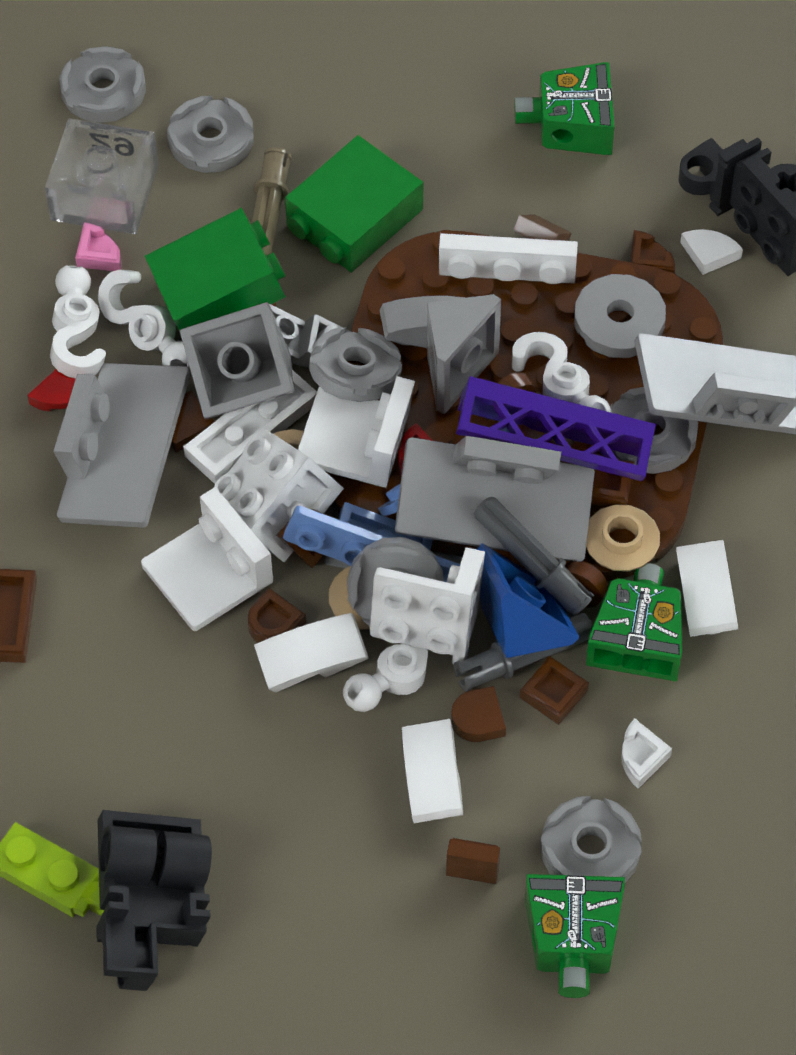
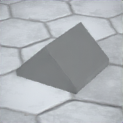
(460, 343)
(238, 360)

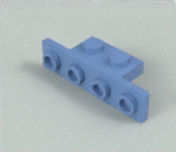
(348, 534)

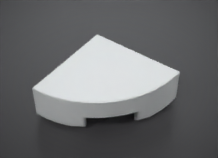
(710, 249)
(642, 753)

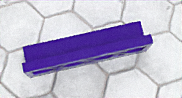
(560, 421)

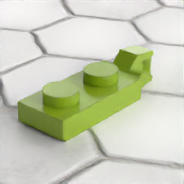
(49, 872)

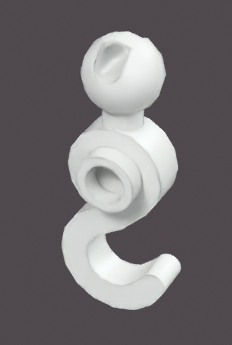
(75, 321)
(149, 325)
(560, 378)
(399, 671)

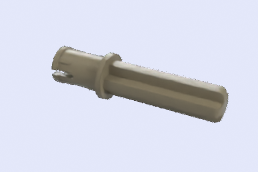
(271, 191)

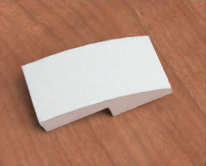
(707, 588)
(311, 650)
(432, 771)

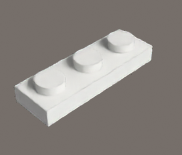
(507, 258)
(224, 441)

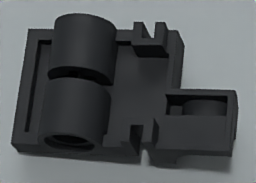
(760, 195)
(149, 891)

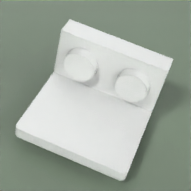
(356, 436)
(270, 484)
(210, 564)
(428, 610)

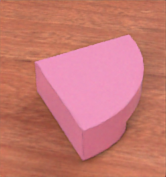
(97, 250)

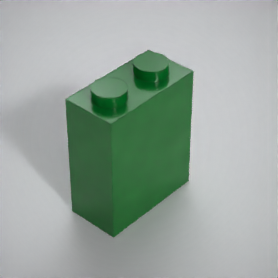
(354, 203)
(217, 270)

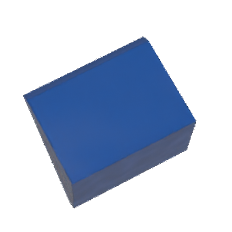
(519, 611)

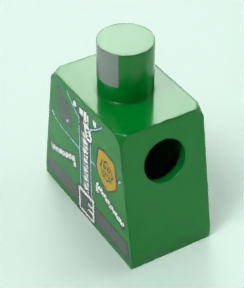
(572, 109)
(639, 627)
(573, 926)

